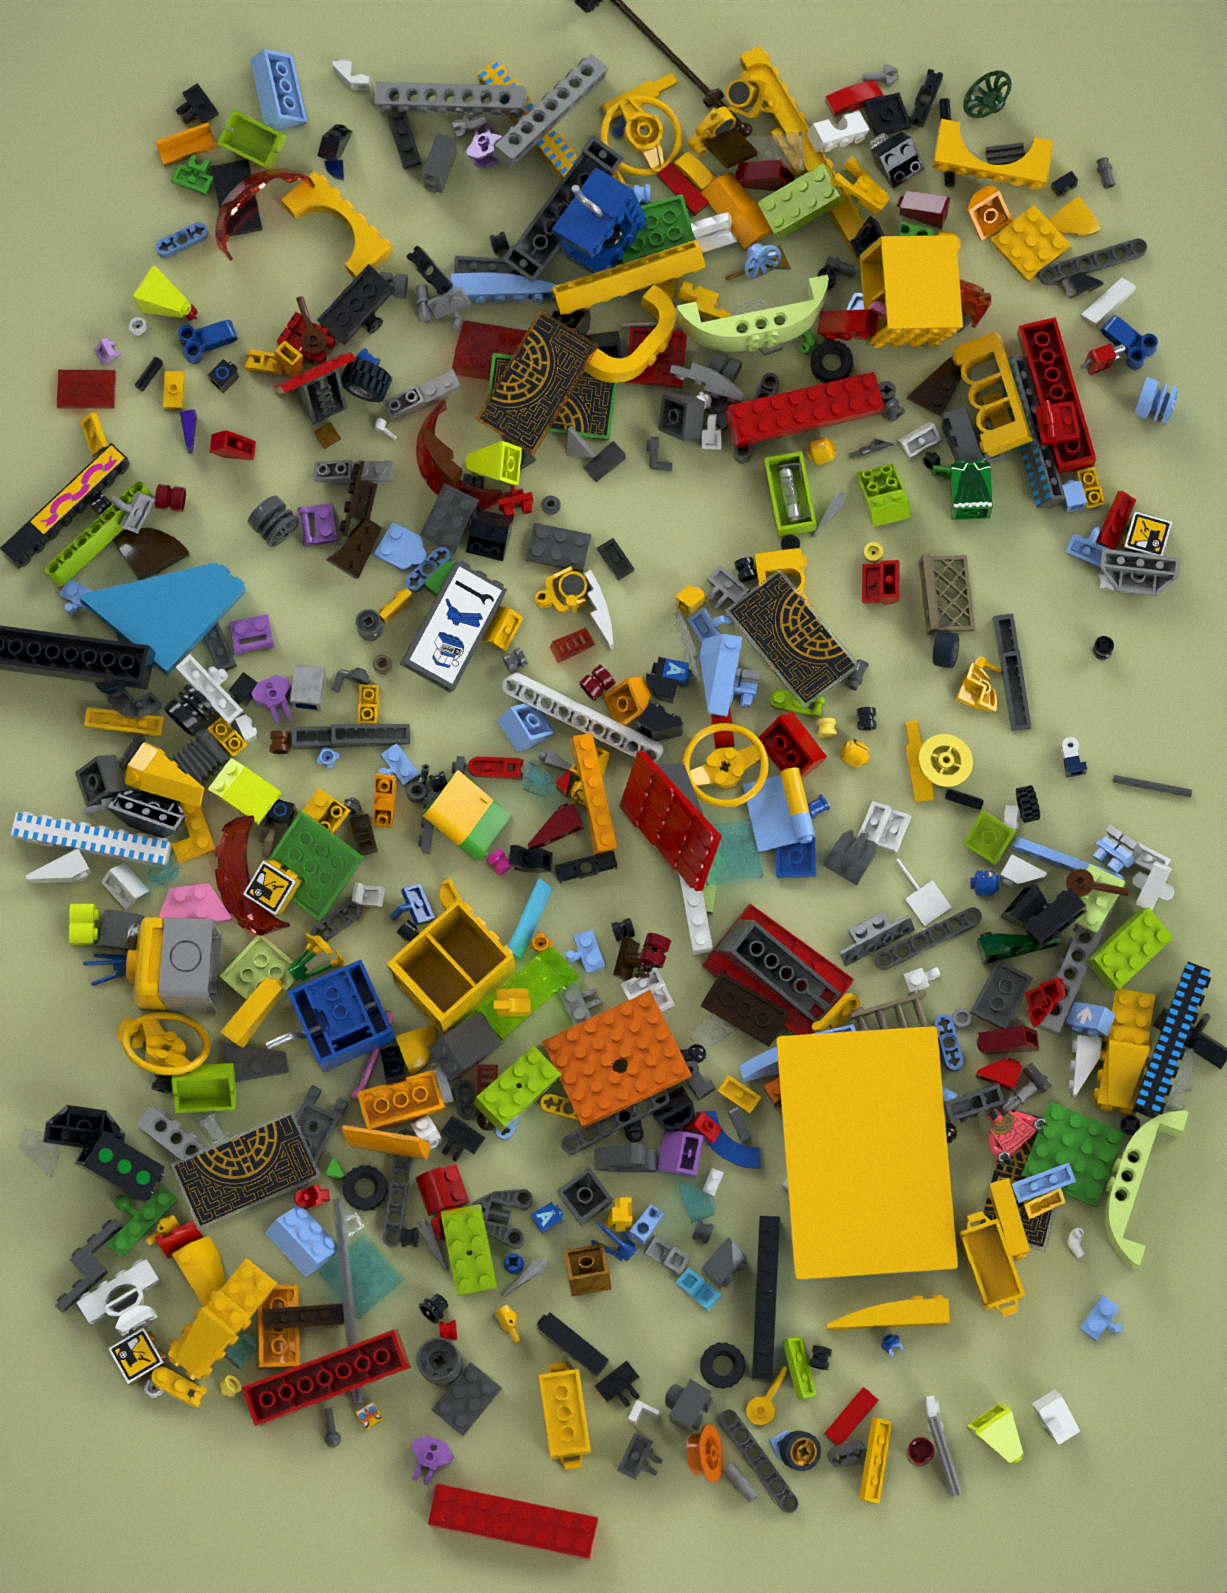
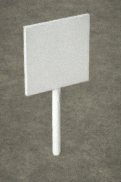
(927, 901)

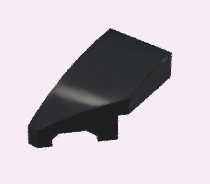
(1080, 283)

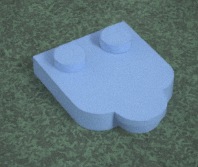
(401, 548)

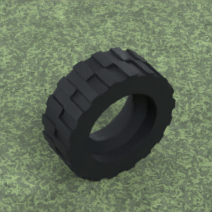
(829, 347)
(349, 1187)
(718, 1350)

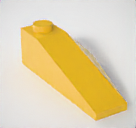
(156, 774)
(202, 1267)

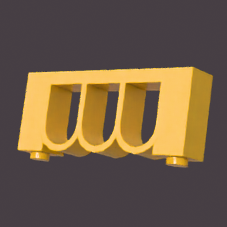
(977, 352)
(789, 561)

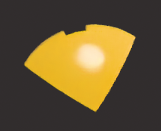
(1075, 218)
(976, 691)
(415, 1047)

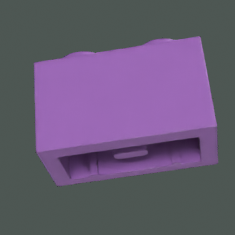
(680, 1153)

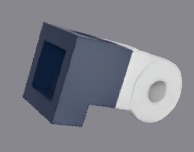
(1071, 758)

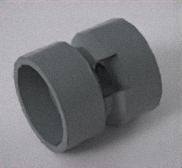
(399, 281)
(728, 367)
(369, 625)

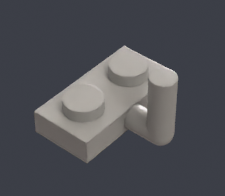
(450, 304)
(135, 512)

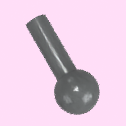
(332, 1437)

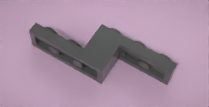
(426, 839)
(88, 1265)

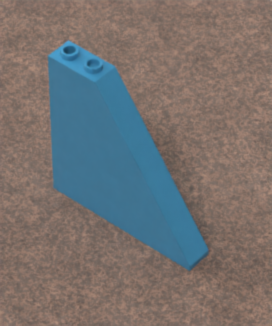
(168, 609)

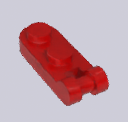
(496, 767)

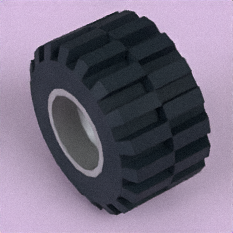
(366, 380)

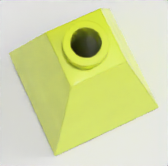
(160, 297)
(497, 461)
(999, 1432)

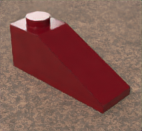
(561, 824)

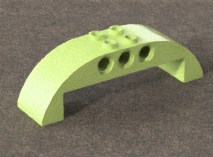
(755, 328)
(1117, 1211)

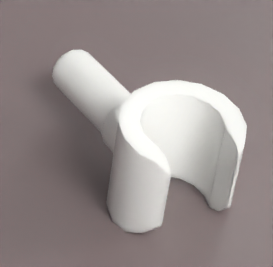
(380, 427)

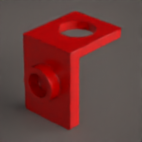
(704, 1126)

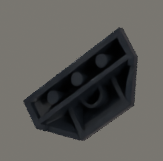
(148, 812)
(75, 1125)

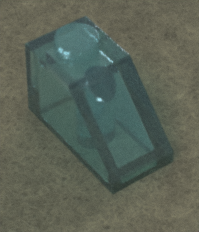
(537, 781)
(696, 1202)

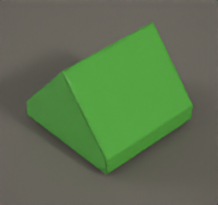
(334, 1170)

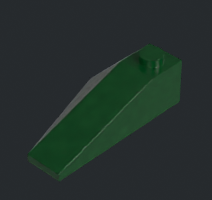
(1005, 946)

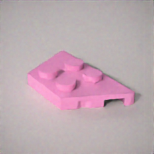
(194, 903)

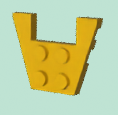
(865, 188)

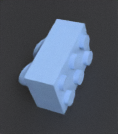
(302, 1240)

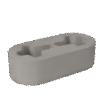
(443, 1085)

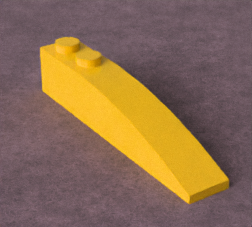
(897, 1314)

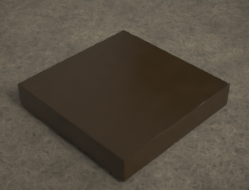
(730, 148)

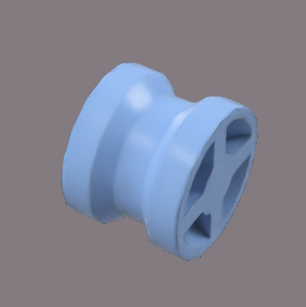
(643, 193)

